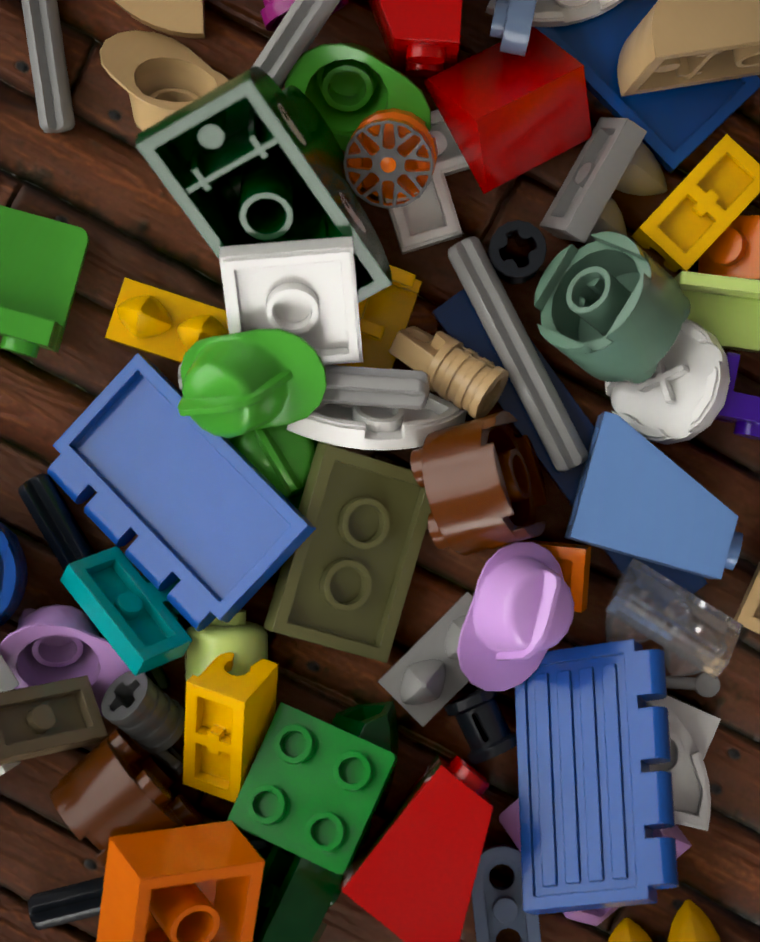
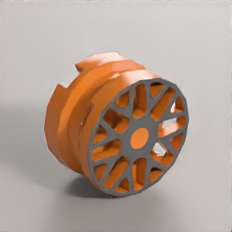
(390, 157)

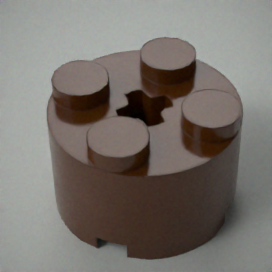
(480, 485)
(119, 794)

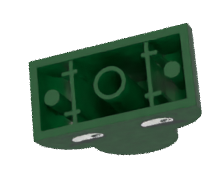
(262, 170)

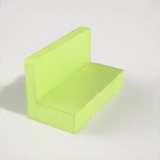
(725, 308)

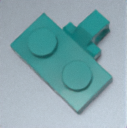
(127, 610)

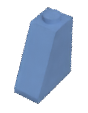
(649, 507)

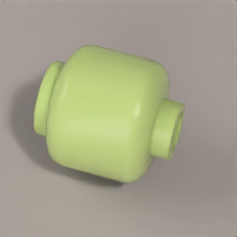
(238, 636)

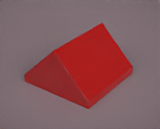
(513, 108)

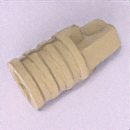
(452, 369)

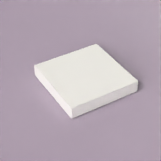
(298, 289)

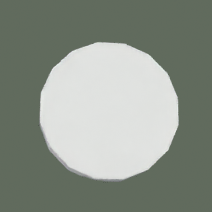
(682, 392)

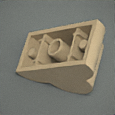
(691, 45)

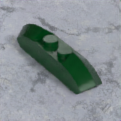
(296, 890)

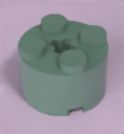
(610, 308)

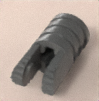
(147, 717)

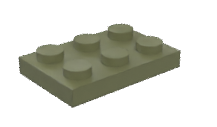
(358, 563)

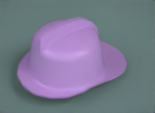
(514, 616)
(58, 646)

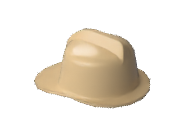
(156, 73)

